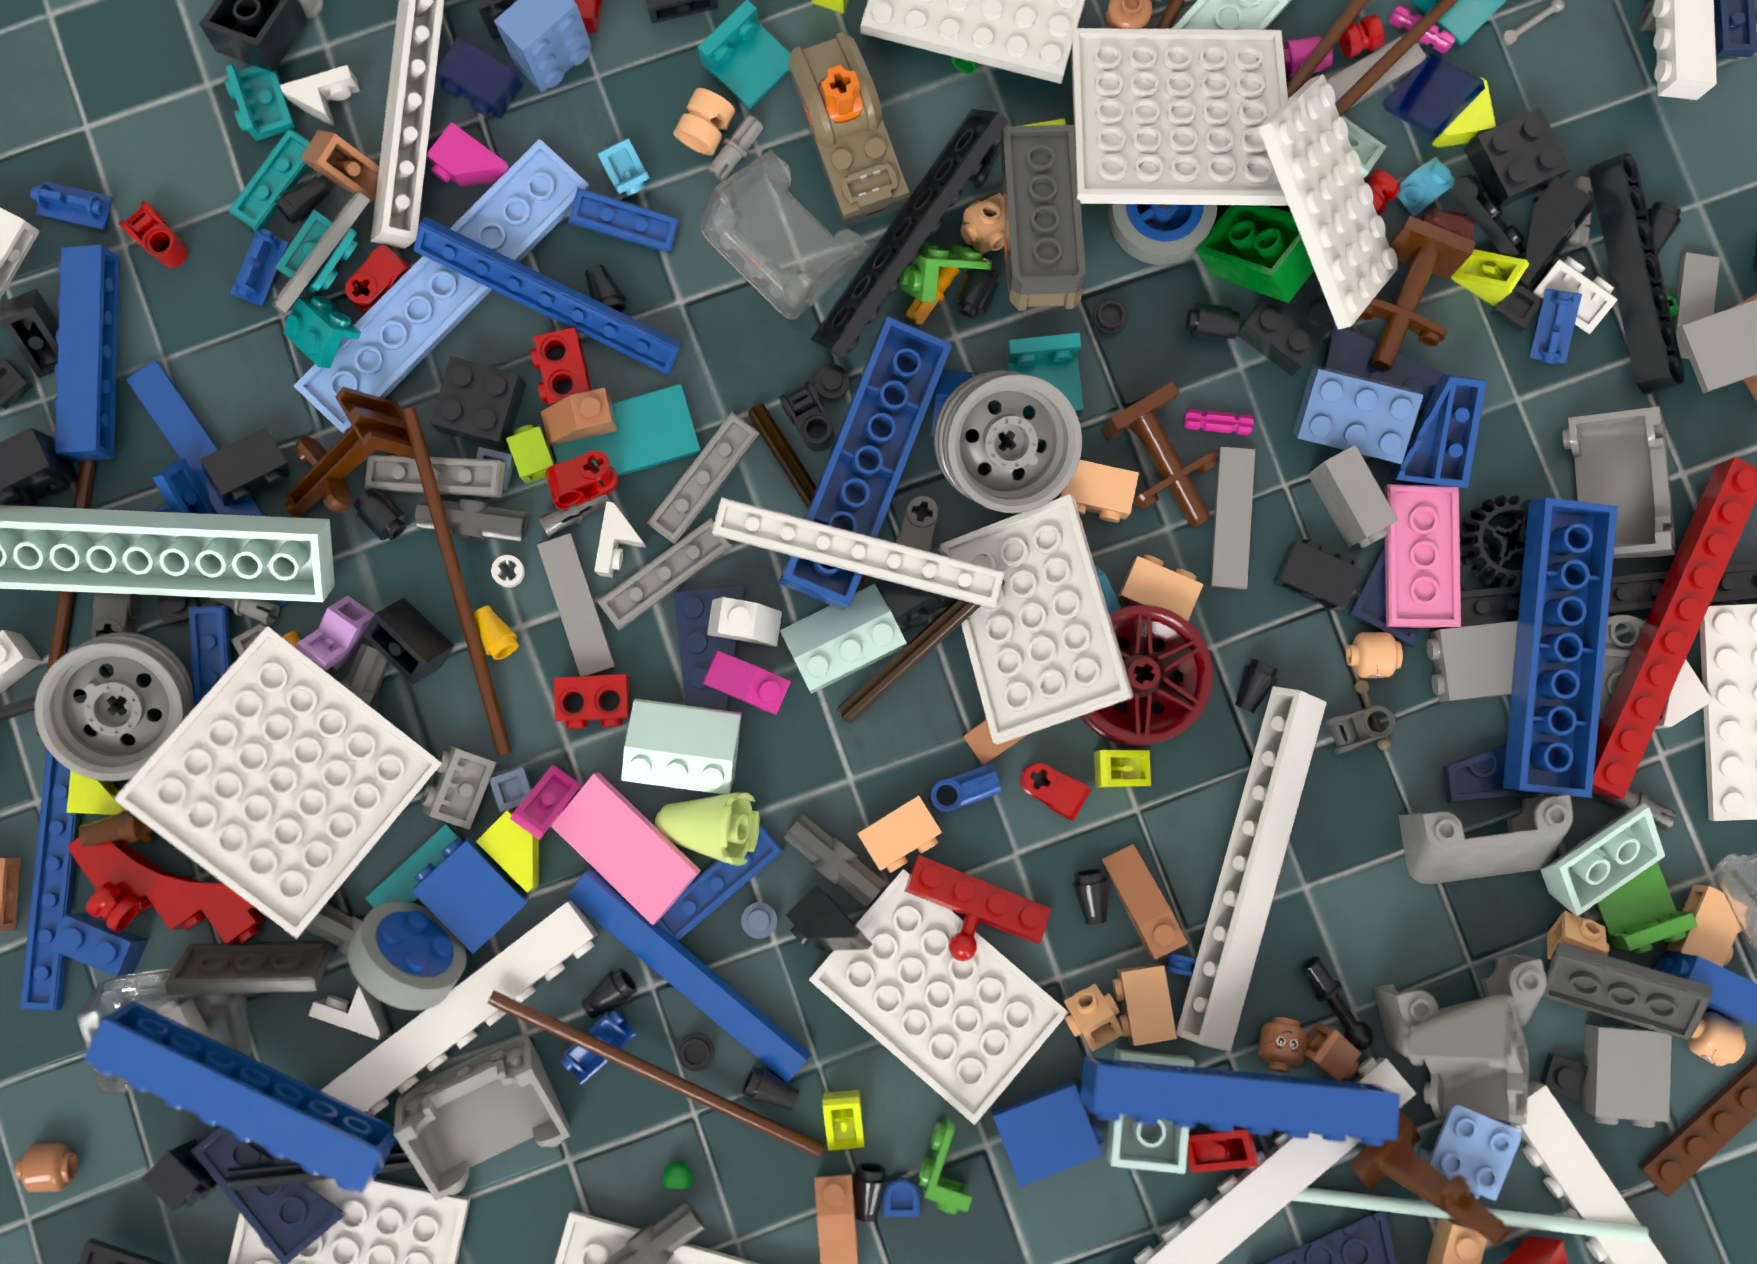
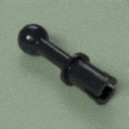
(1327, 989)

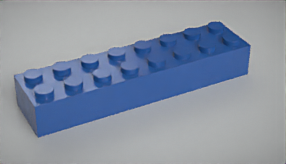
(870, 451)
(1560, 647)
(242, 1096)
(1239, 1099)

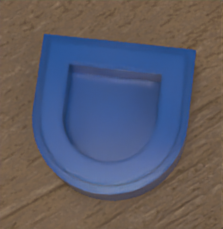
(901, 1198)

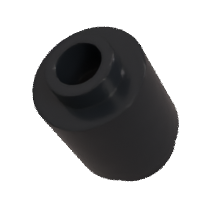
(976, 292)
(1213, 322)
(380, 514)

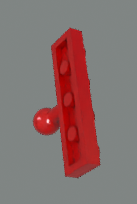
(978, 903)

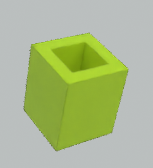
(530, 452)

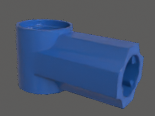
(967, 788)

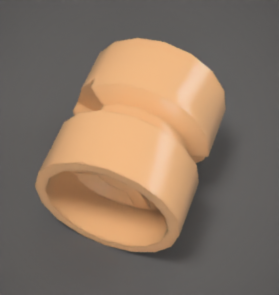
(705, 119)

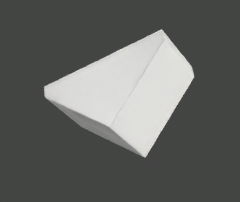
(1685, 698)

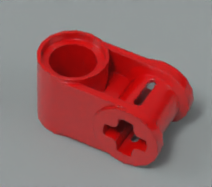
(152, 233)
(375, 277)
(579, 479)
(1060, 791)

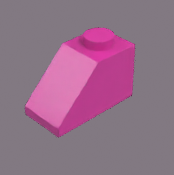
(464, 159)
(746, 682)

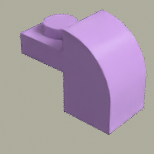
(337, 635)

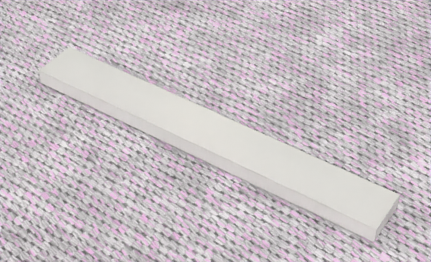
(858, 553)

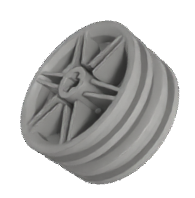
(1044, 472)
(63, 719)

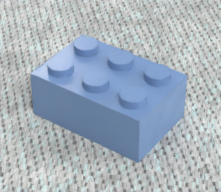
(544, 39)
(1357, 411)

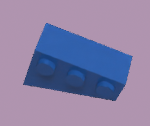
(1445, 434)

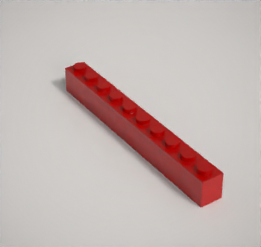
(1672, 625)

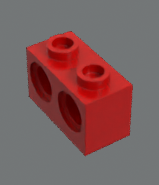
(569, 367)
(593, 691)

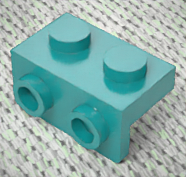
(260, 101)
(318, 329)

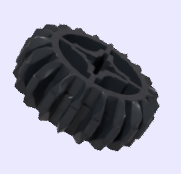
(1481, 532)

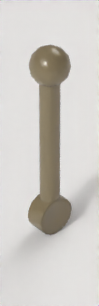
(1361, 687)

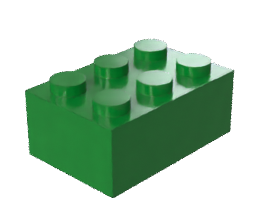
(1257, 251)

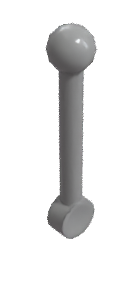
(1510, 36)

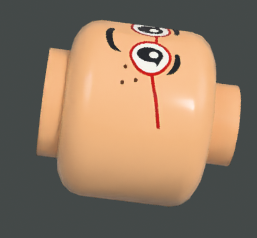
(1374, 655)
(1717, 1039)

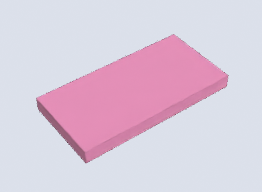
(1423, 557)
(625, 848)

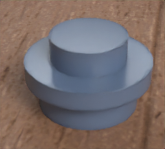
(759, 920)

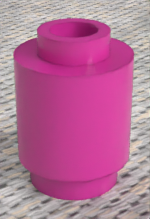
(1297, 52)

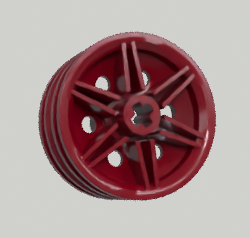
(1182, 702)

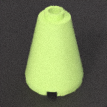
(713, 826)

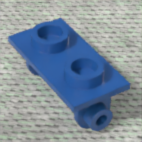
(71, 204)
(258, 267)
(1555, 326)
(611, 1029)

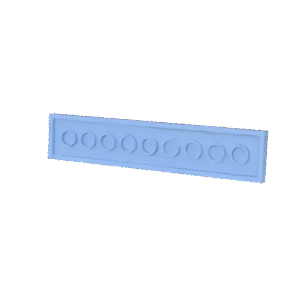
(436, 299)

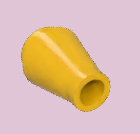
(495, 634)

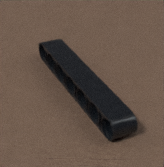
(1636, 274)

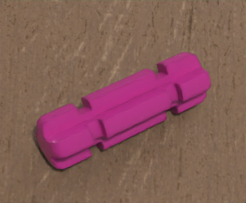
(1402, 18)
(1218, 422)

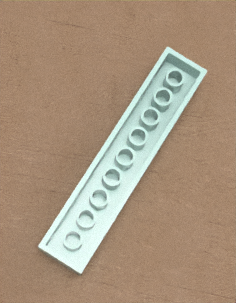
(165, 553)

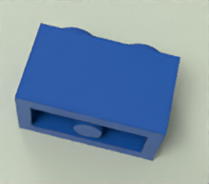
(98, 945)

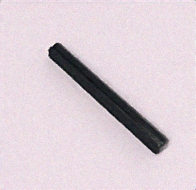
(292, 1172)

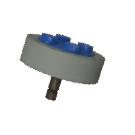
(1160, 231)
(406, 956)

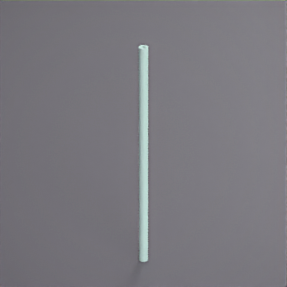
(1510, 1218)

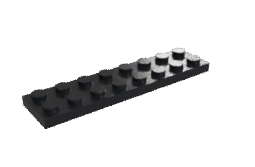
(909, 230)

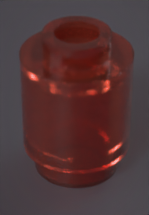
(1451, 221)

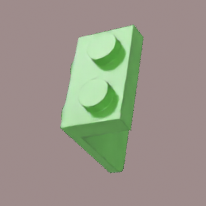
(922, 276)
(1643, 913)
(946, 1192)

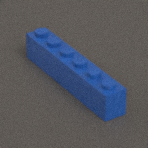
(86, 353)

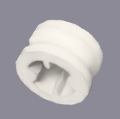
(497, 572)

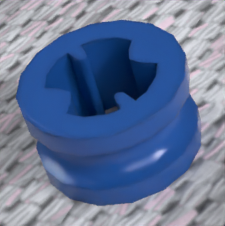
(1179, 964)

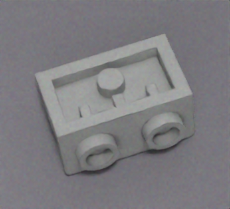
(457, 787)

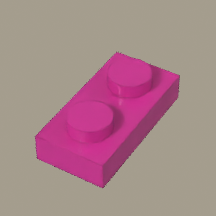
(546, 802)

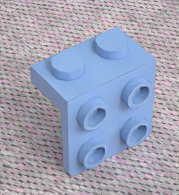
(1475, 1149)

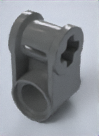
(916, 533)
(115, 613)
(1358, 728)

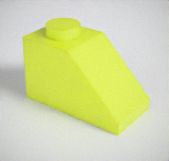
(513, 850)

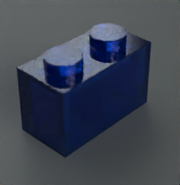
(478, 78)

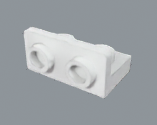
(1596, 294)

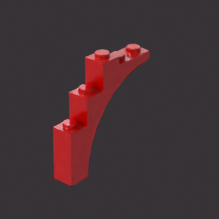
(175, 897)

